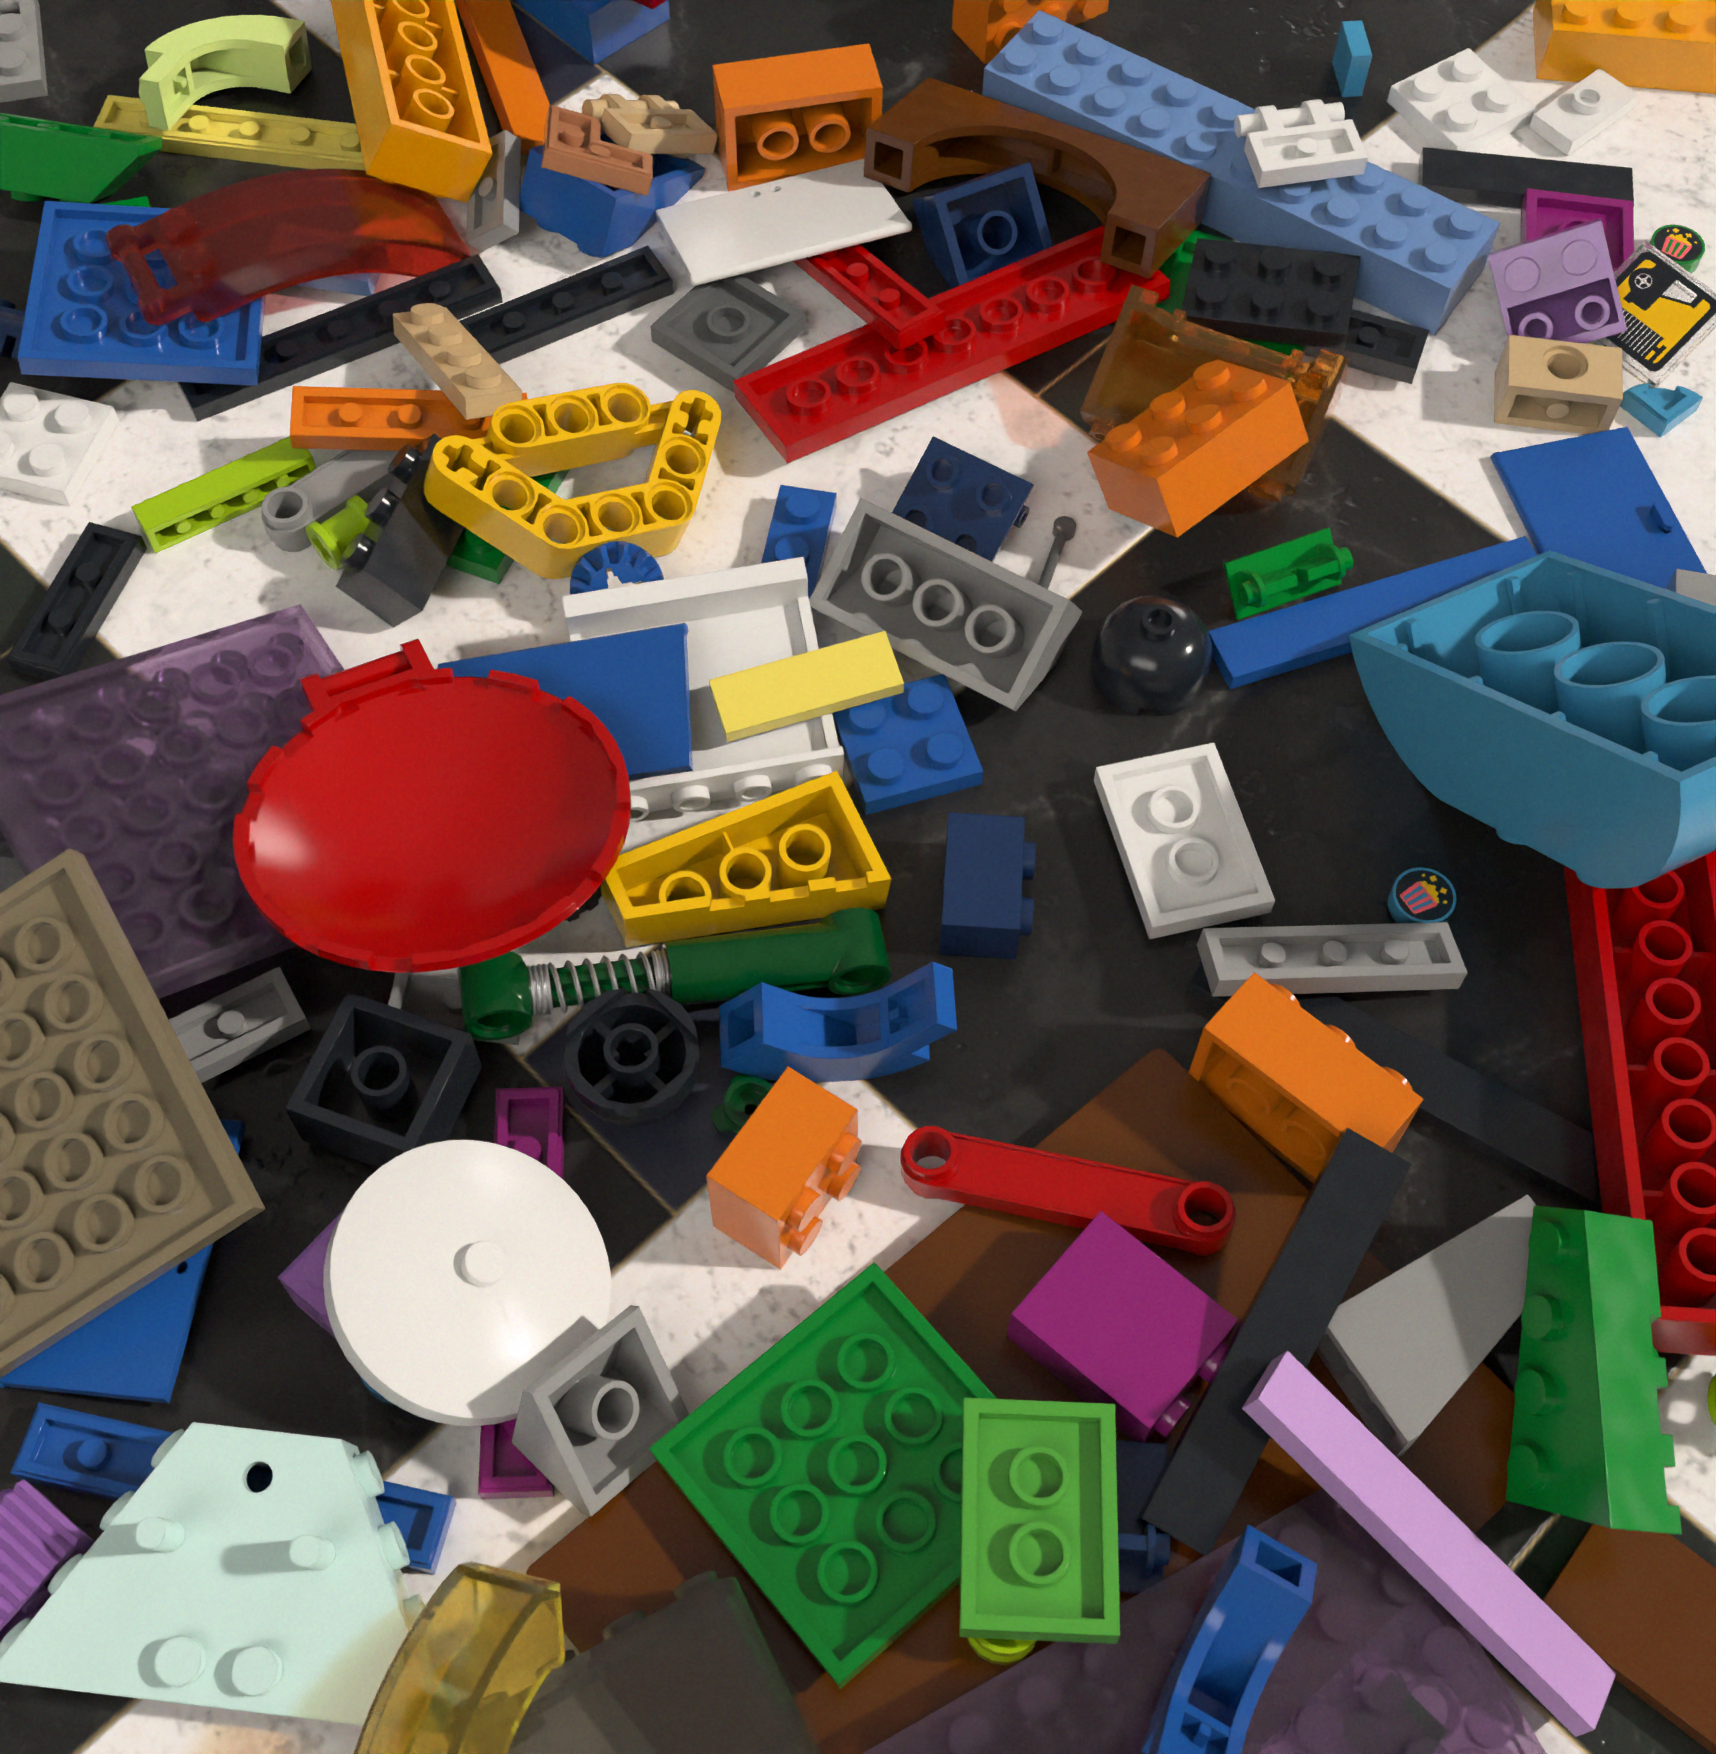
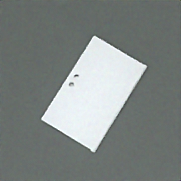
(780, 222)

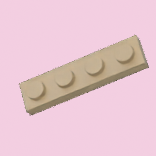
(455, 360)

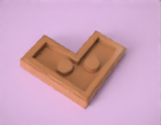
(575, 149)

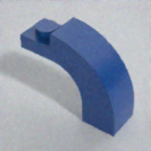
(838, 1036)
(1232, 1648)

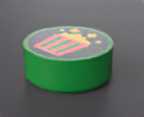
(1680, 245)

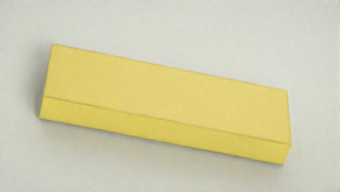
(806, 686)

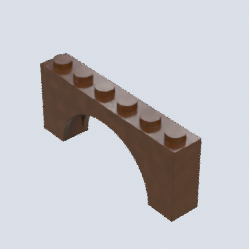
(950, 131)

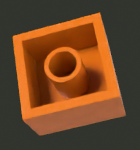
(785, 1169)

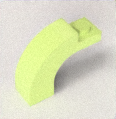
(220, 56)

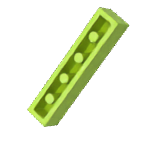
(220, 494)

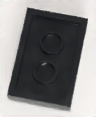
(1272, 293)

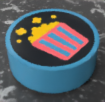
(1421, 897)

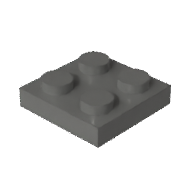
(728, 328)

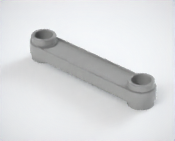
(323, 494)

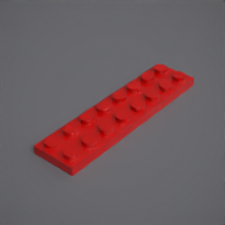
(988, 328)

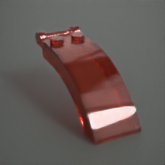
(282, 234)

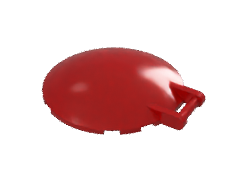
(430, 816)

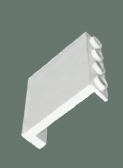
(733, 624)

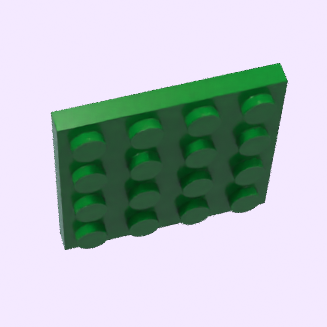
(837, 1471)

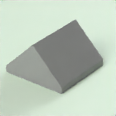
(599, 1413)

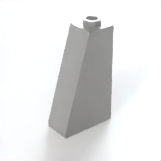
(1429, 1326)

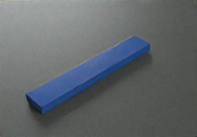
(1322, 626)
(115, 1457)

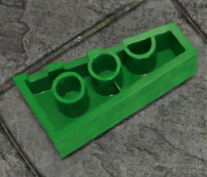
(1590, 1375)

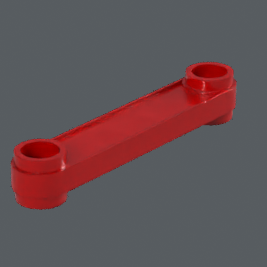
(1066, 1189)

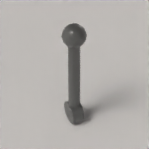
(1063, 530)

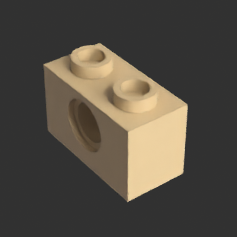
(1558, 385)

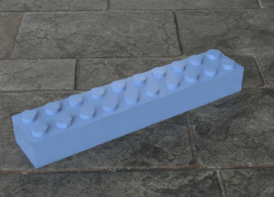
(1412, 243)

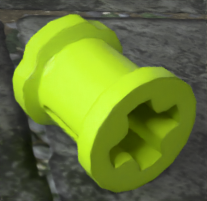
(338, 531)

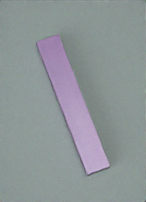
(1431, 1543)

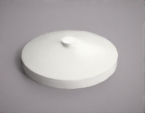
(463, 1279)

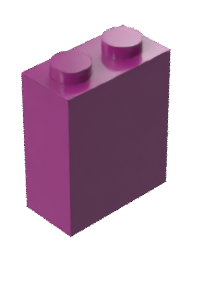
(1122, 1329)

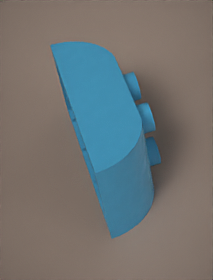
(1559, 713)

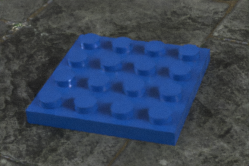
(87, 315)

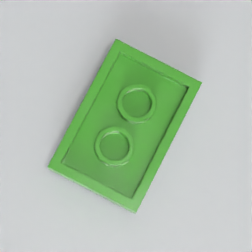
(1039, 1521)

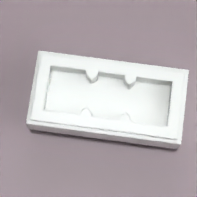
(1583, 111)

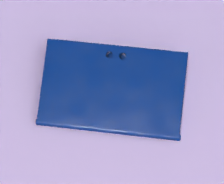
(1597, 505)
(626, 680)
(132, 1346)

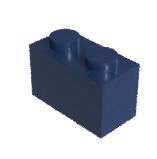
(984, 886)

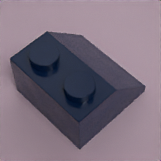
(983, 223)

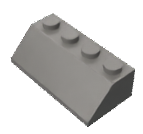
(944, 605)

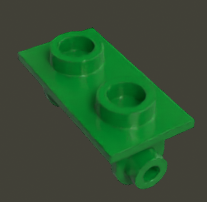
(1285, 572)

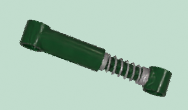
(837, 953)

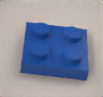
(908, 746)

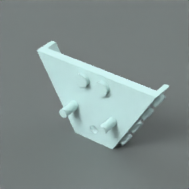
(228, 1591)

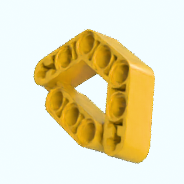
(603, 423)

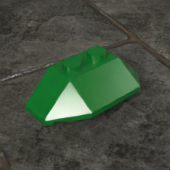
(68, 159)

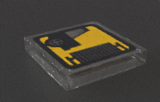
(1663, 312)

